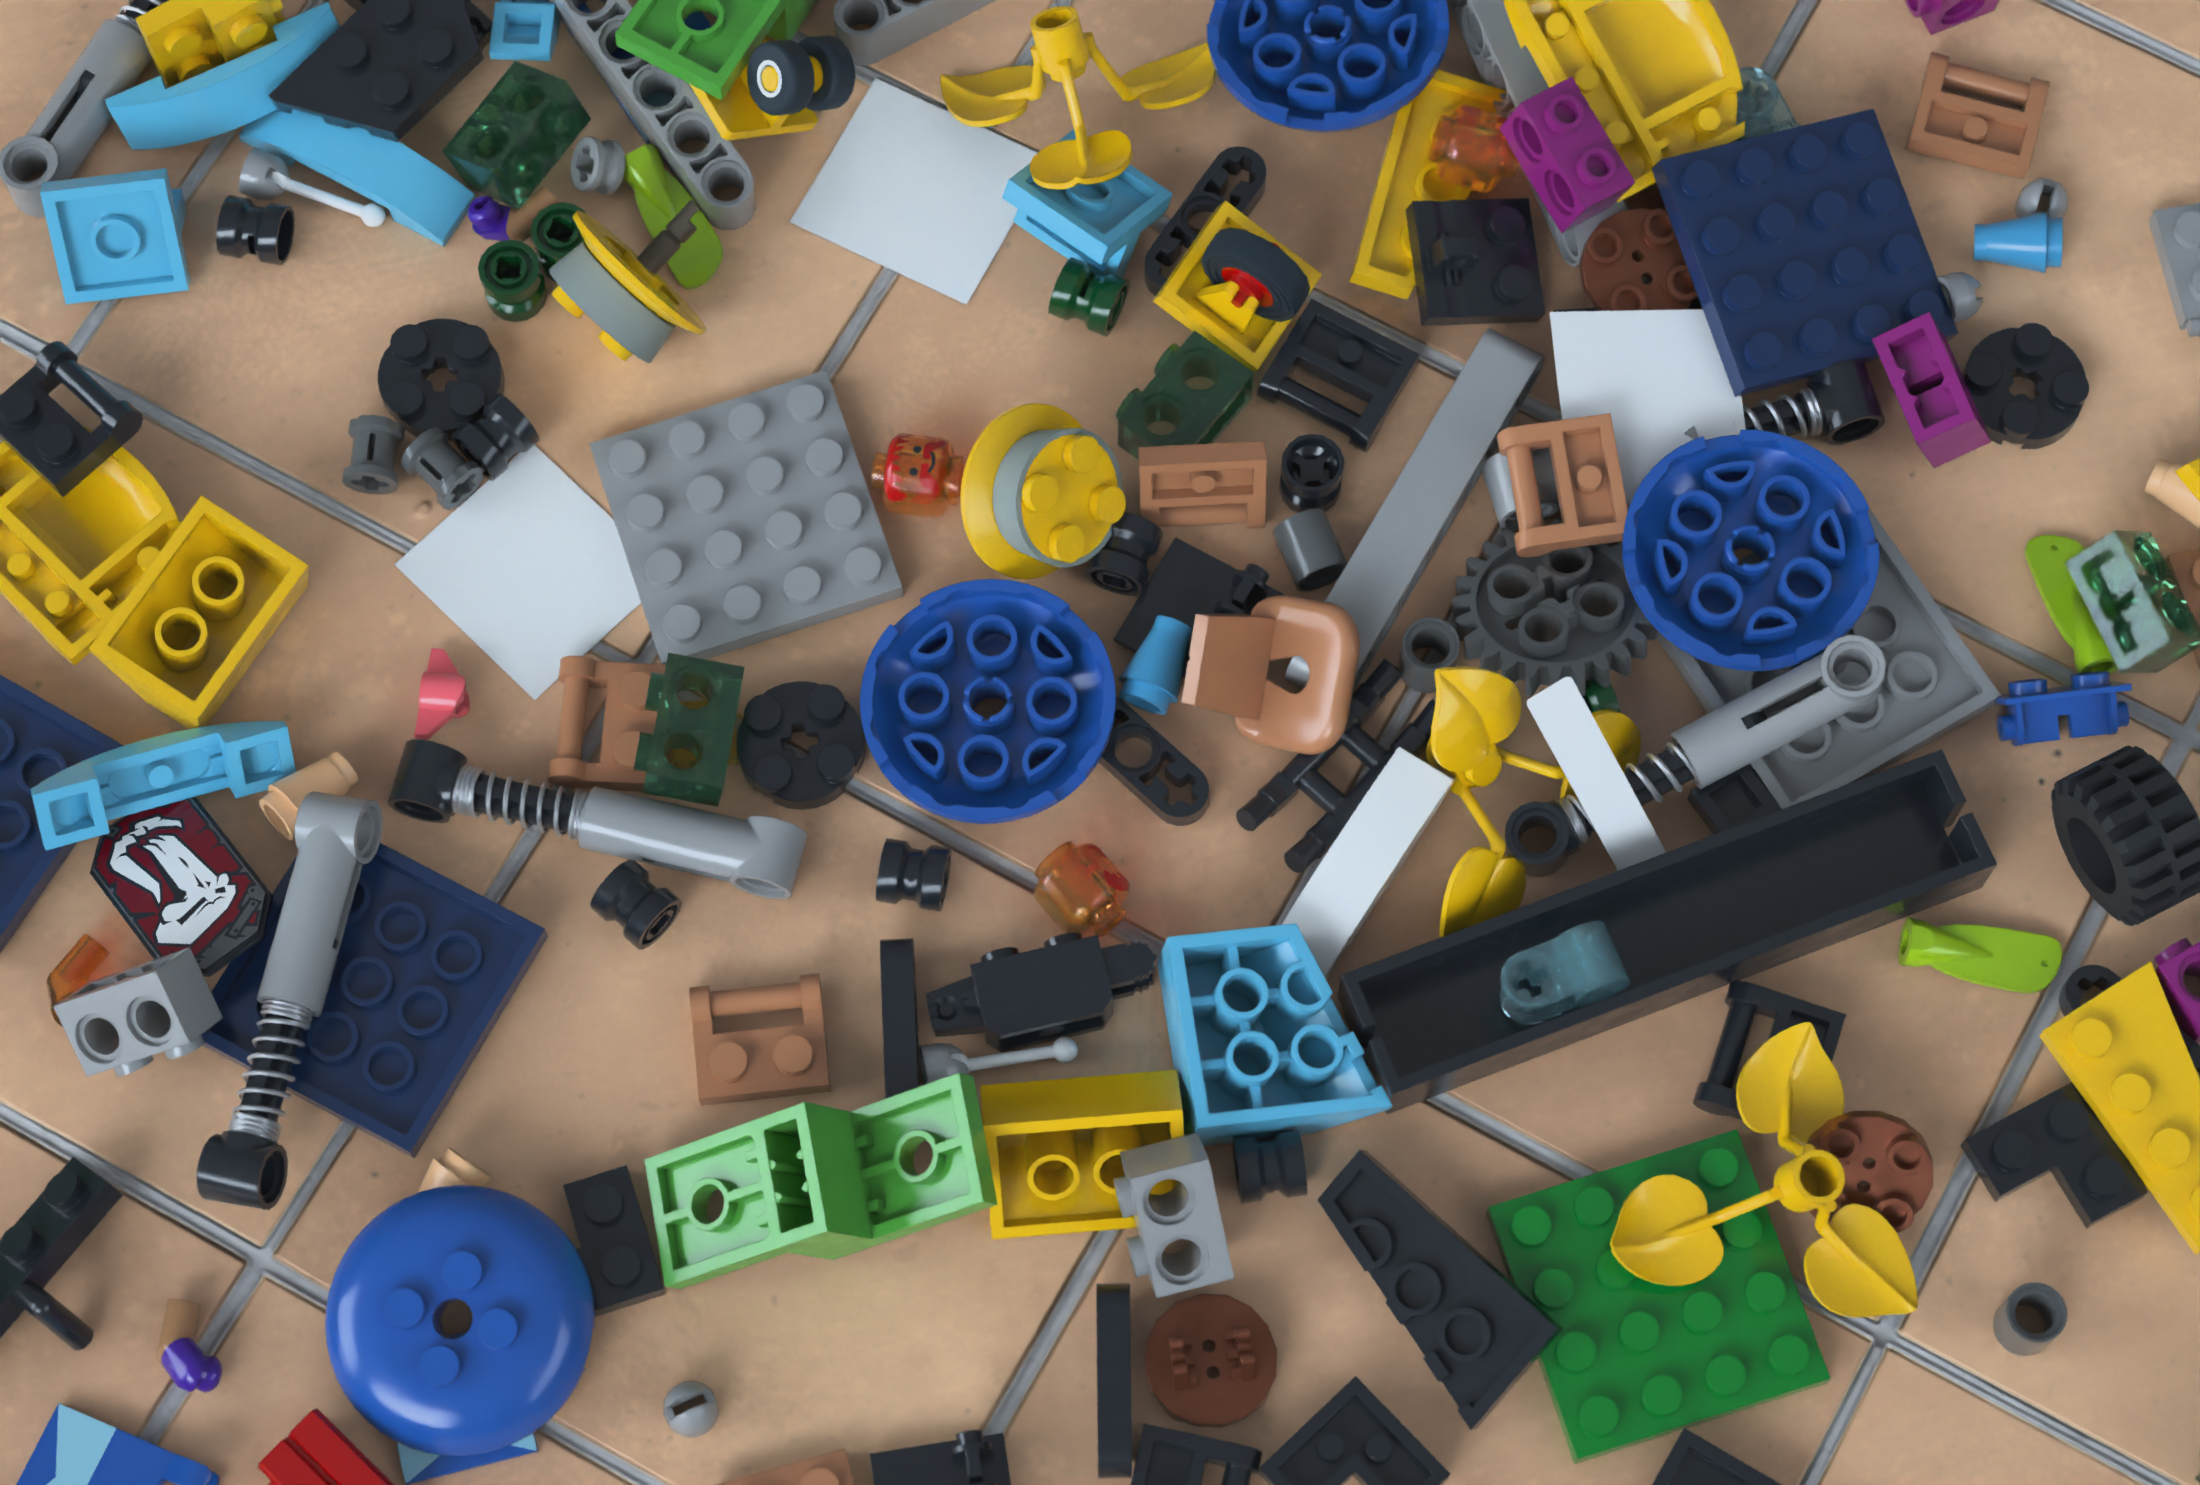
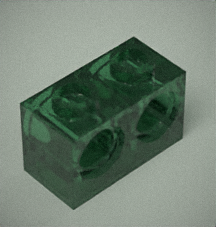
(517, 134)
(1195, 413)
(2135, 601)
(702, 731)

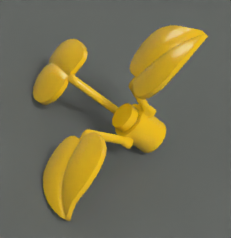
(1063, 53)
(1469, 717)
(1793, 1091)

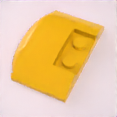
(1648, 69)
(82, 553)

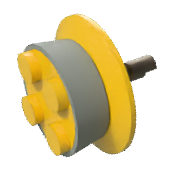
(624, 288)
(1039, 492)

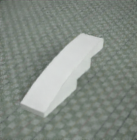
(1367, 856)

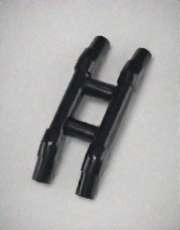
(1303, 773)

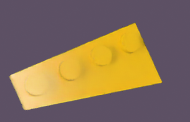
(2141, 1086)

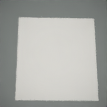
(916, 191)
(1651, 373)
(527, 570)

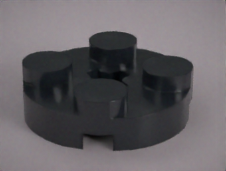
(434, 345)
(2045, 361)
(820, 714)

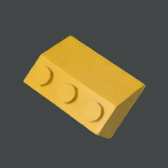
(201, 614)
(1061, 1145)

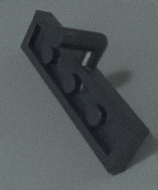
(44, 1241)

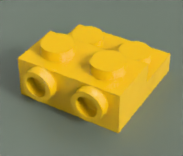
(204, 34)

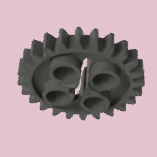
(1550, 614)

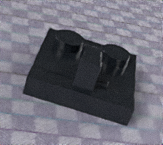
(1475, 261)

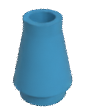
(2021, 242)
(1156, 668)

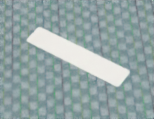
(1594, 774)

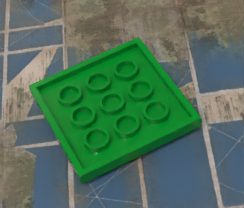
(1649, 1354)

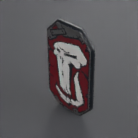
(182, 884)

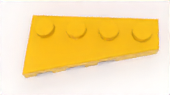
(1407, 176)

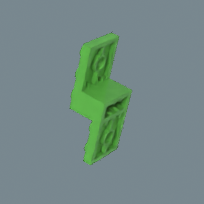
(711, 56)
(820, 1181)

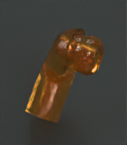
(74, 970)

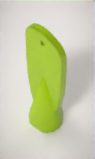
(659, 201)
(2064, 602)
(1982, 954)

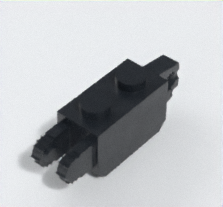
(1041, 991)

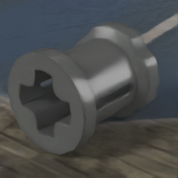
(373, 454)
(442, 468)

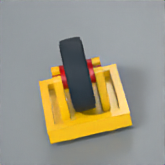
(1237, 286)

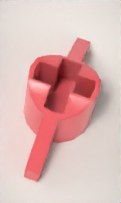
(440, 695)

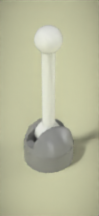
(267, 177)
(944, 1059)

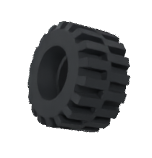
(2129, 834)

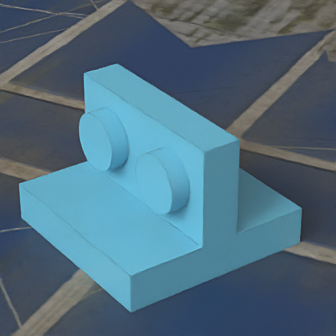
(1091, 220)
(117, 235)

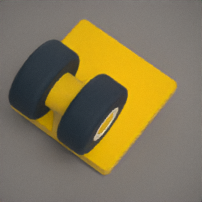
(783, 88)

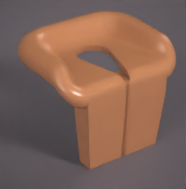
(1232, 662)

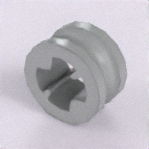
(597, 165)

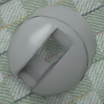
(2031, 193)
(1960, 294)
(696, 1420)

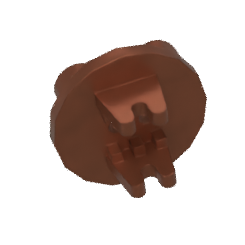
(1614, 278)
(1901, 1166)
(1179, 1365)

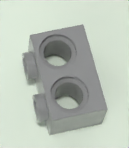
(139, 1014)
(1183, 1213)

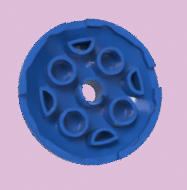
(1294, 72)
(1761, 497)
(975, 646)
(525, 1334)

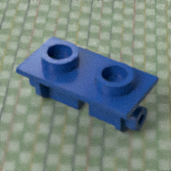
(2088, 704)

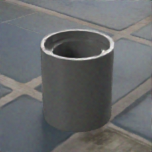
(1310, 549)
(1427, 633)
(2046, 1302)

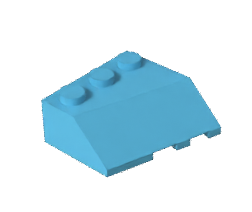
(1259, 1037)

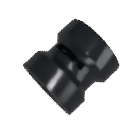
(255, 230)
(496, 437)
(1311, 461)
(1123, 559)
(913, 874)
(636, 904)
(1269, 1166)

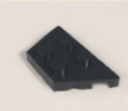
(385, 66)

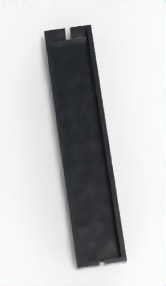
(1677, 925)

